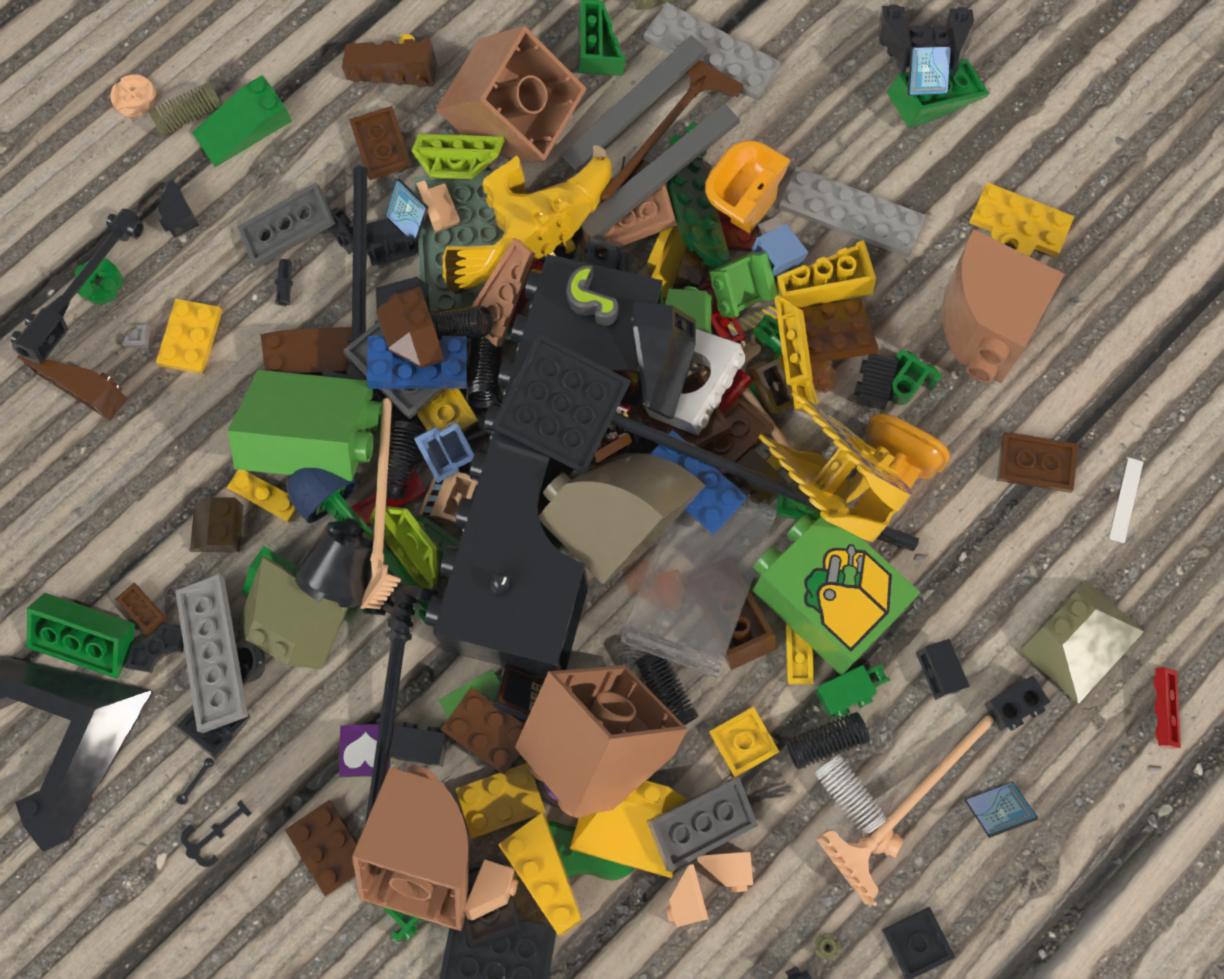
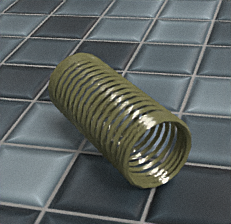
(188, 113)

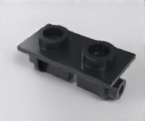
(339, 229)

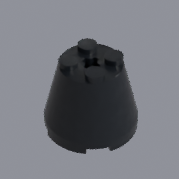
(337, 564)

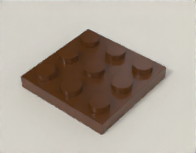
(838, 331)
(716, 426)

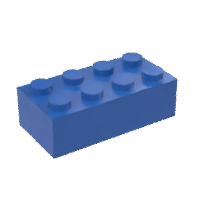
(717, 500)

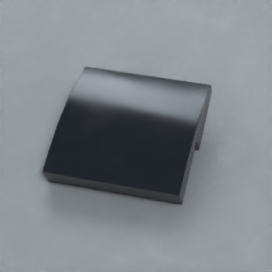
(212, 741)

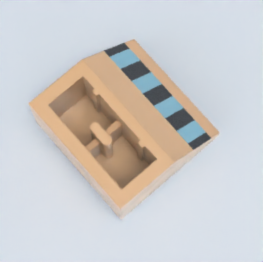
(445, 496)

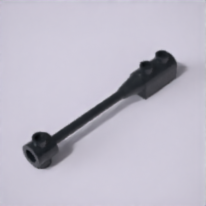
(48, 325)

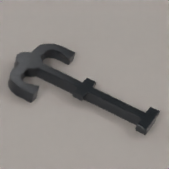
(194, 851)

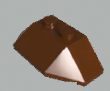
(410, 327)

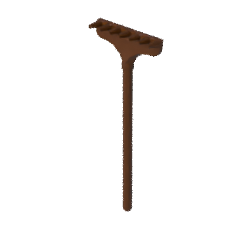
(702, 78)

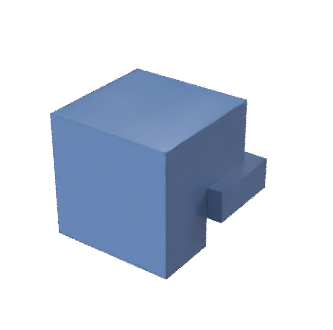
(783, 249)
(444, 450)

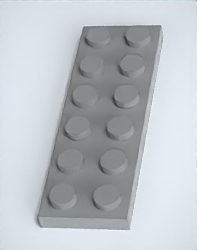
(724, 52)
(852, 212)
(211, 654)

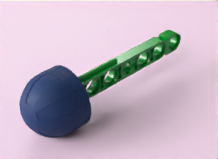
(321, 493)

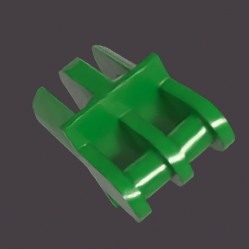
(768, 333)

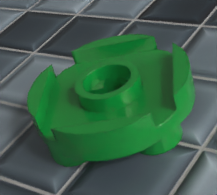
(109, 286)

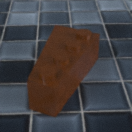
(391, 62)

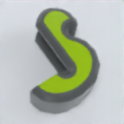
(589, 302)

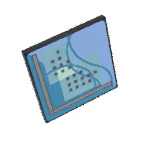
(929, 70)
(406, 210)
(1001, 809)

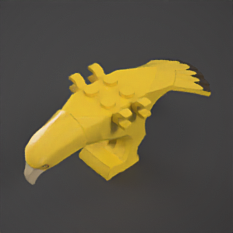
(535, 218)

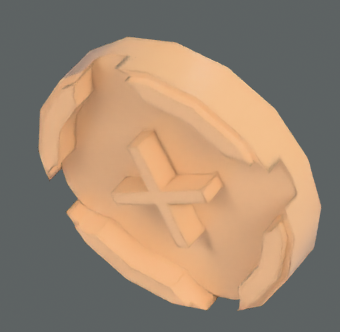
(133, 95)

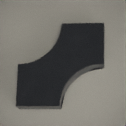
(146, 654)

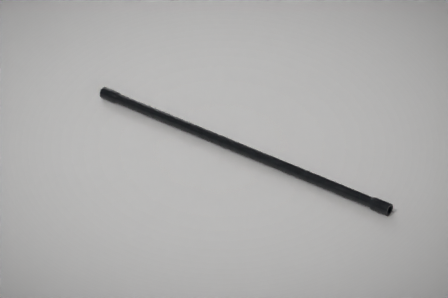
(895, 536)

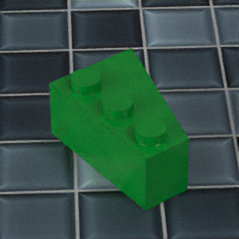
(596, 41)

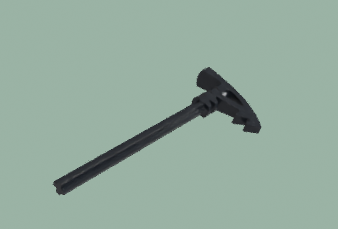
(359, 270)
(400, 625)

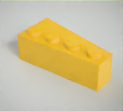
(830, 278)
(539, 866)

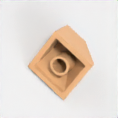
(687, 901)

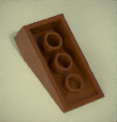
(306, 350)
(82, 384)
(751, 636)

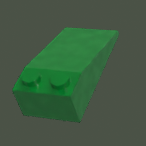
(920, 109)
(242, 121)

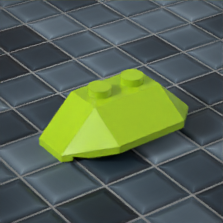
(456, 154)
(411, 545)

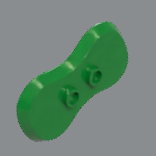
(581, 863)

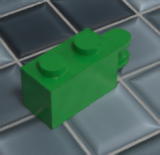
(849, 690)

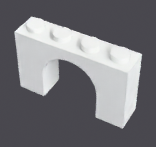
(724, 360)

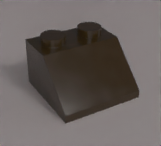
(217, 525)

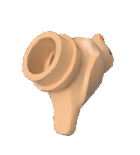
(888, 845)

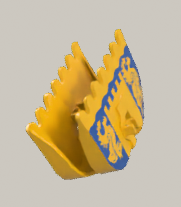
(828, 481)

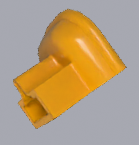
(746, 182)
(914, 450)

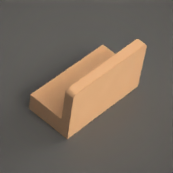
(441, 207)

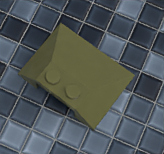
(287, 620)
(1081, 642)

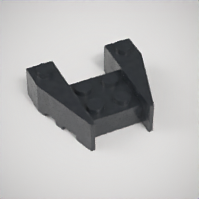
(900, 38)

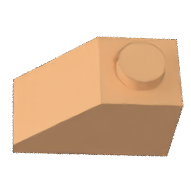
(729, 869)
(491, 889)

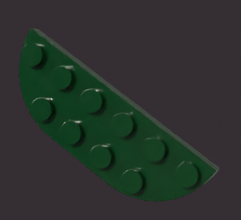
(696, 216)

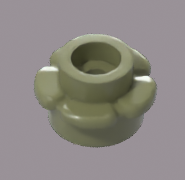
(820, 943)

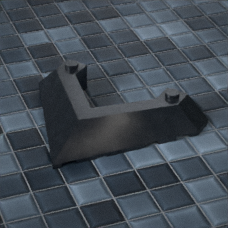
(100, 720)

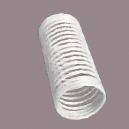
(833, 769)

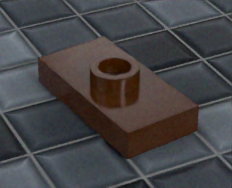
(141, 608)

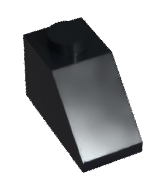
(176, 211)

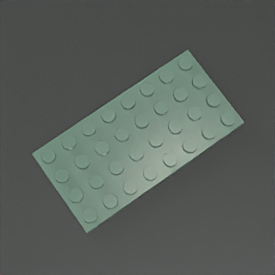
(476, 228)

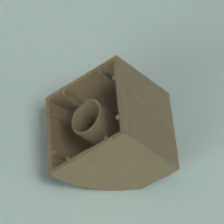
(617, 508)

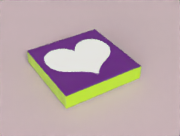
(358, 750)

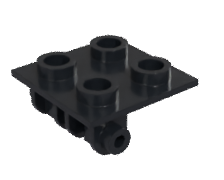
(387, 242)

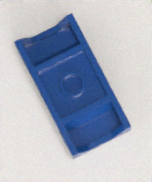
(390, 371)

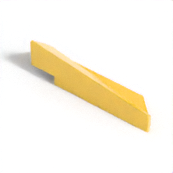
(666, 258)
(795, 351)

